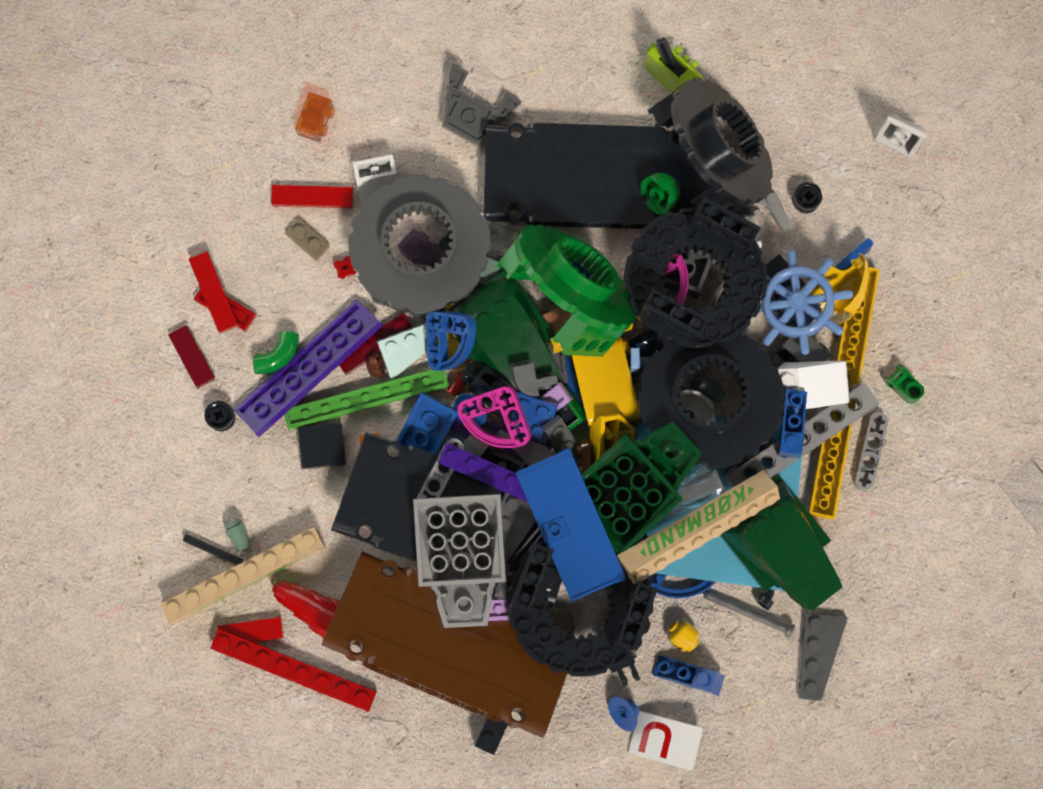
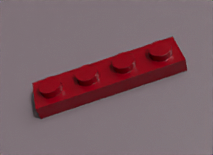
(370, 346)

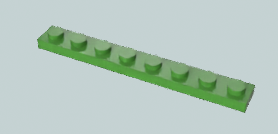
(365, 398)

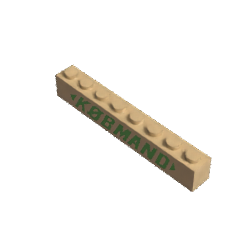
(699, 527)
(242, 576)

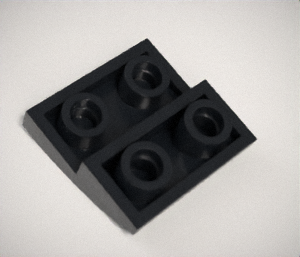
(321, 446)

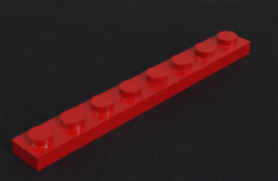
(293, 669)

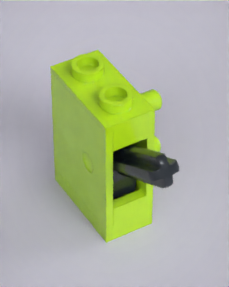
(668, 66)

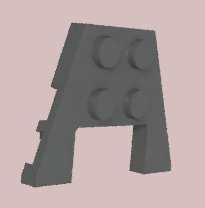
(469, 116)

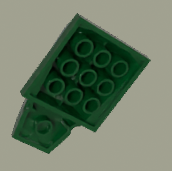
(507, 329)
(639, 482)
(786, 550)

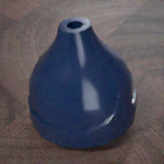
(647, 343)

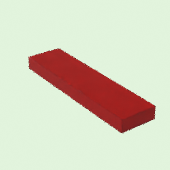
(312, 196)
(213, 292)

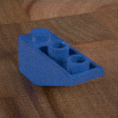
(792, 424)
(689, 675)

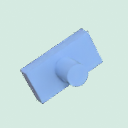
(636, 362)

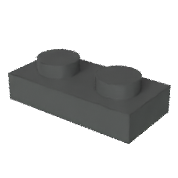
(559, 435)

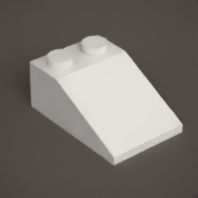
(901, 135)
(822, 379)

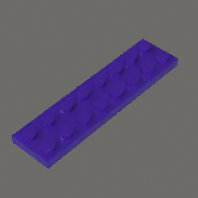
(308, 368)

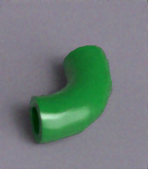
(279, 356)

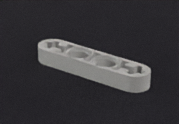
(874, 452)
(436, 475)

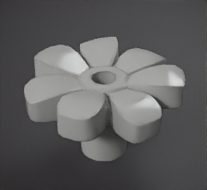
(749, 213)

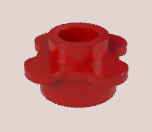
(343, 273)

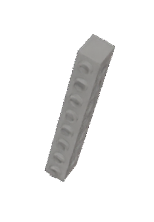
(865, 403)

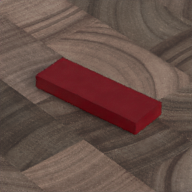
(191, 356)

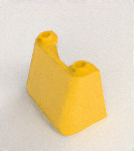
(607, 384)

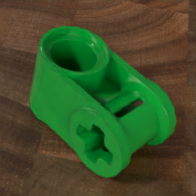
(903, 384)

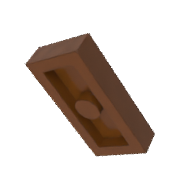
(583, 452)

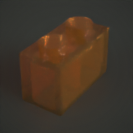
(314, 117)

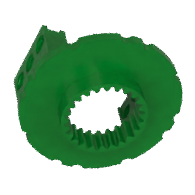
(597, 308)

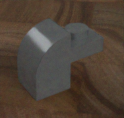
(527, 381)

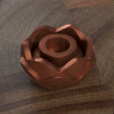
(376, 365)

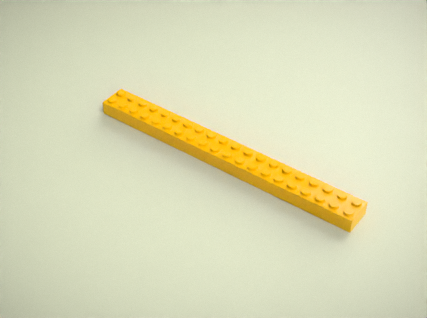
(833, 452)

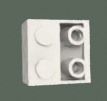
(374, 173)

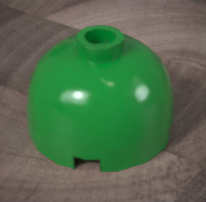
(662, 192)

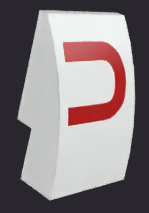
(666, 740)

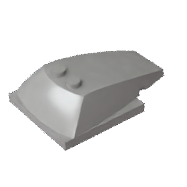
(460, 554)

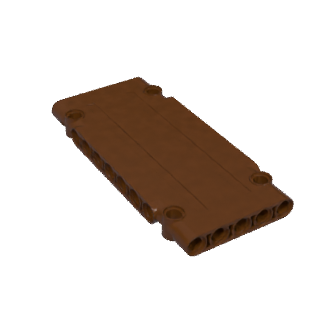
(465, 666)

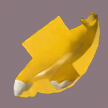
(850, 279)

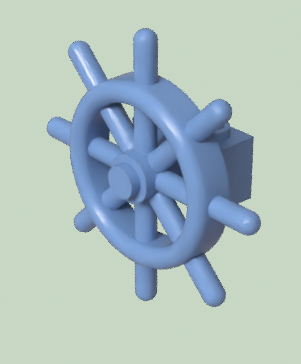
(799, 307)

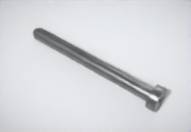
(787, 629)

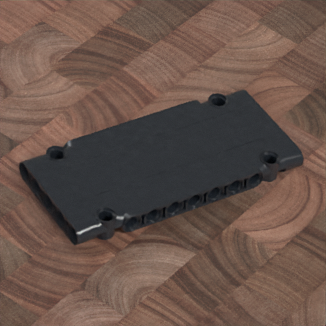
(581, 174)
(383, 494)

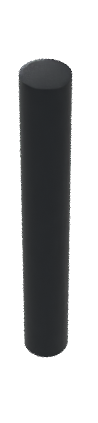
(212, 550)

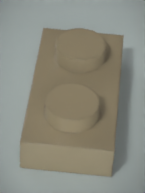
(307, 240)

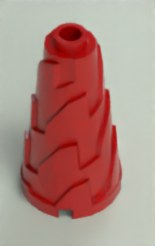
(306, 605)

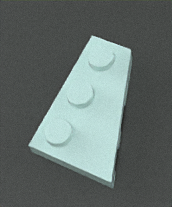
(403, 349)

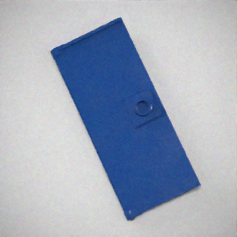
(570, 525)

